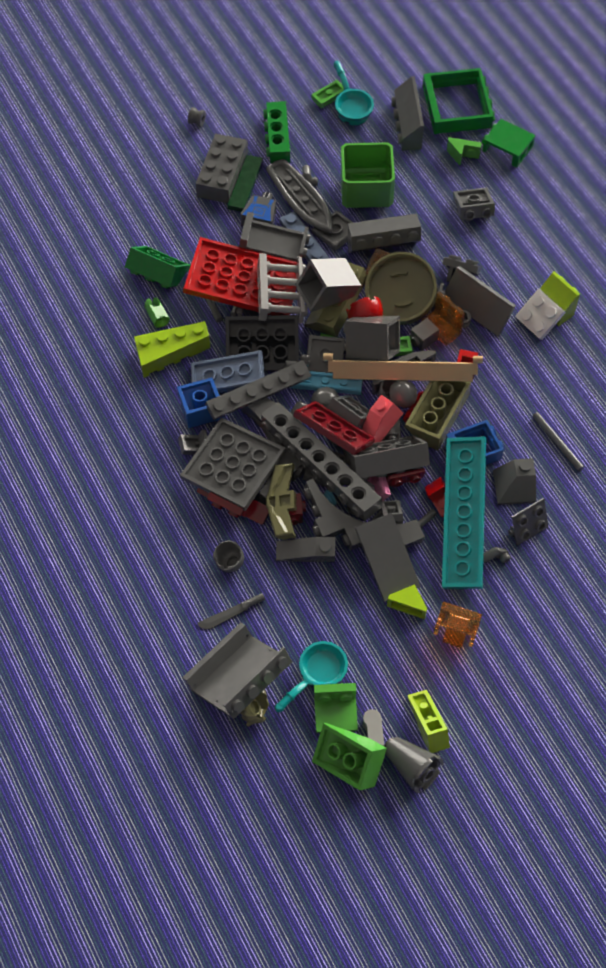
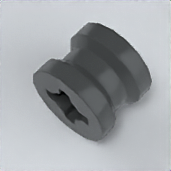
(196, 116)

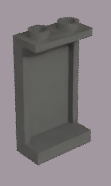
(273, 239)

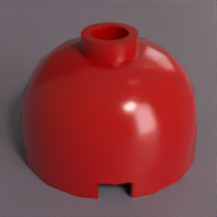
(365, 308)

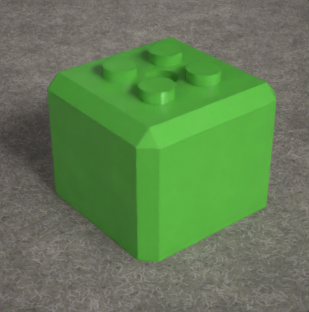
(367, 175)

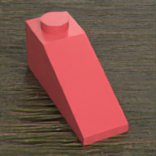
(381, 418)

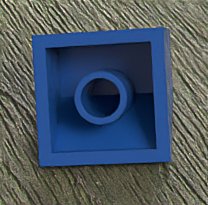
(193, 400)

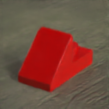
(436, 493)

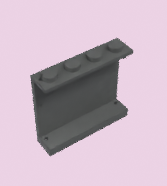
(236, 671)

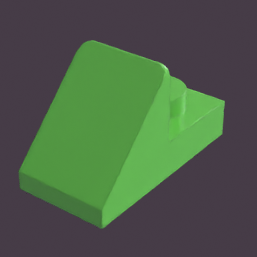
(460, 147)

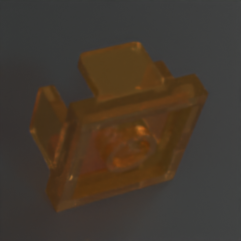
(458, 624)

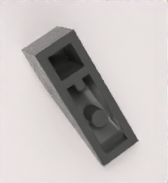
(306, 550)

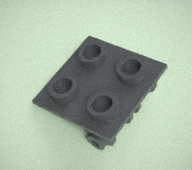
(529, 522)

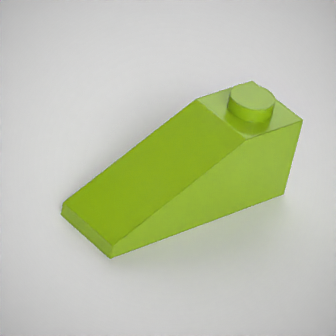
(429, 721)

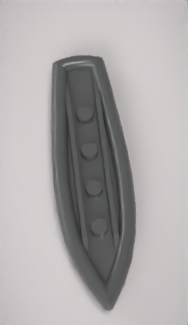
(301, 195)

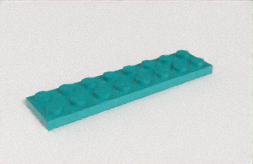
(464, 513)

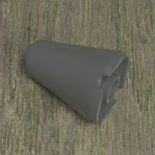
(413, 763)

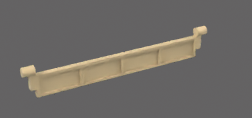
(403, 370)

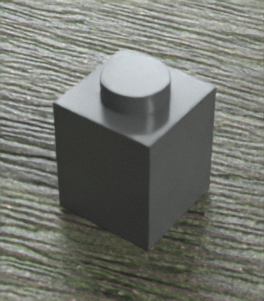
(424, 334)

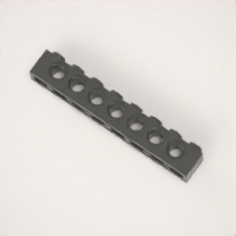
(292, 427)

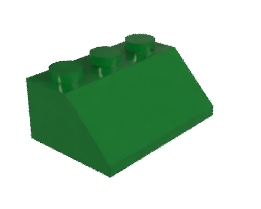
(156, 266)

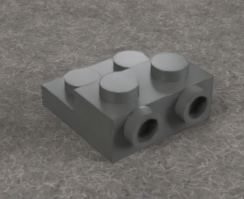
(474, 203)

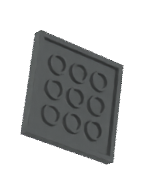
(233, 463)

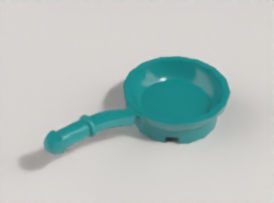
(352, 104)
(319, 665)

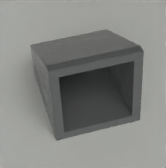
(327, 283)
(372, 337)

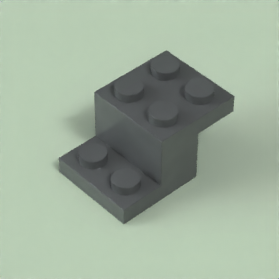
(349, 409)

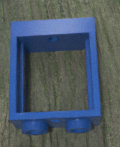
(489, 433)

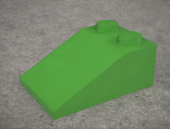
(349, 756)

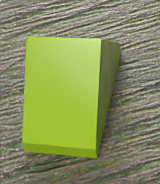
(408, 601)

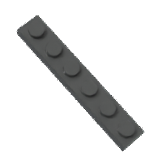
(258, 390)

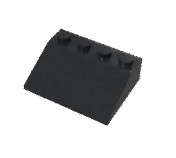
(275, 337)

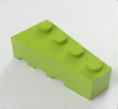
(170, 346)

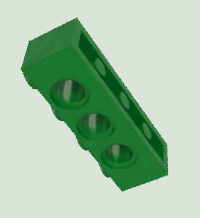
(277, 131)

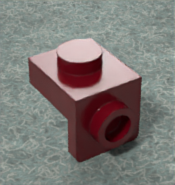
(297, 516)

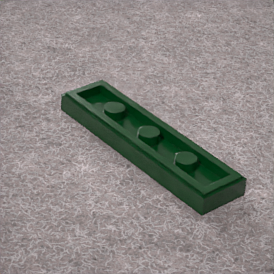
(245, 183)

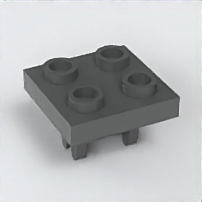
(455, 261)

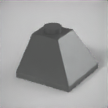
(515, 482)

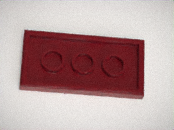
(334, 427)

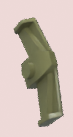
(281, 501)

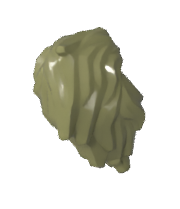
(256, 709)

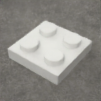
(540, 314)

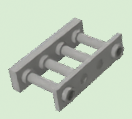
(265, 294)

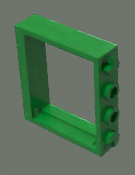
(458, 78)

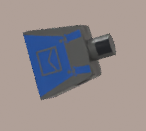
(262, 207)

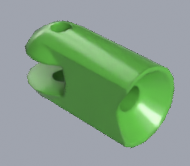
(156, 312)

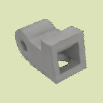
(373, 725)

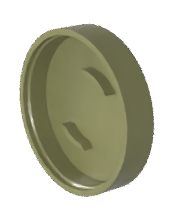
(403, 285)

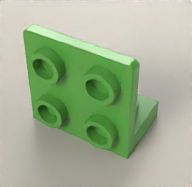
(336, 706)

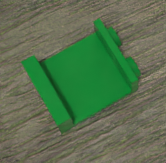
(510, 140)

